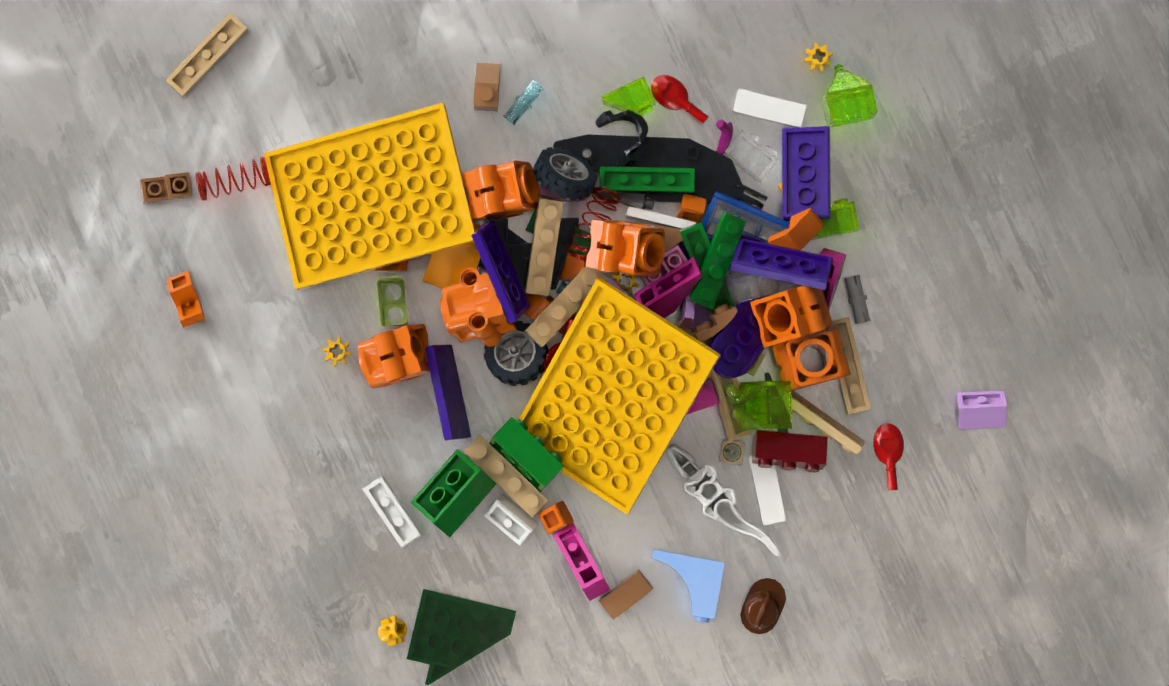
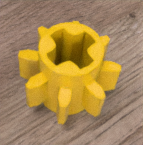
(814, 62)
(631, 283)
(341, 357)
(392, 631)

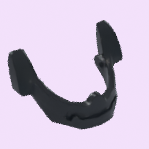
(641, 127)

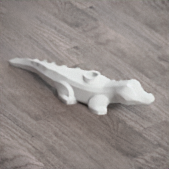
(716, 500)

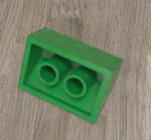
(526, 453)
(453, 493)

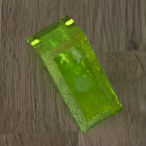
(632, 97)
(842, 220)

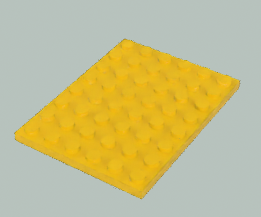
(370, 196)
(617, 394)

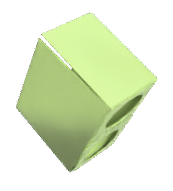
(400, 302)

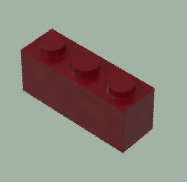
(789, 450)

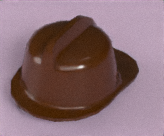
(763, 606)

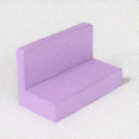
(692, 314)
(981, 409)

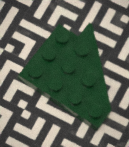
(454, 631)

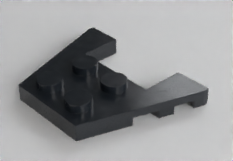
(520, 252)

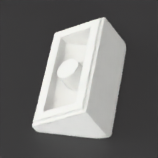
(511, 519)

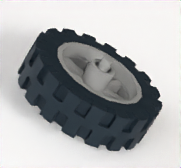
(565, 173)
(516, 376)

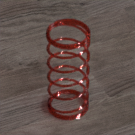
(201, 182)
(607, 201)

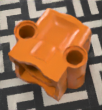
(501, 190)
(626, 247)
(474, 310)
(791, 314)
(827, 343)
(394, 356)

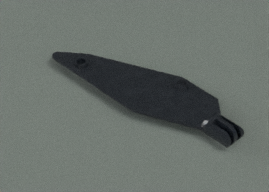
(712, 169)

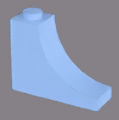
(702, 579)

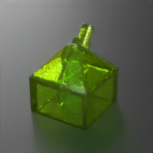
(848, 99)
(762, 404)

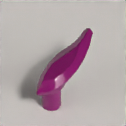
(726, 135)

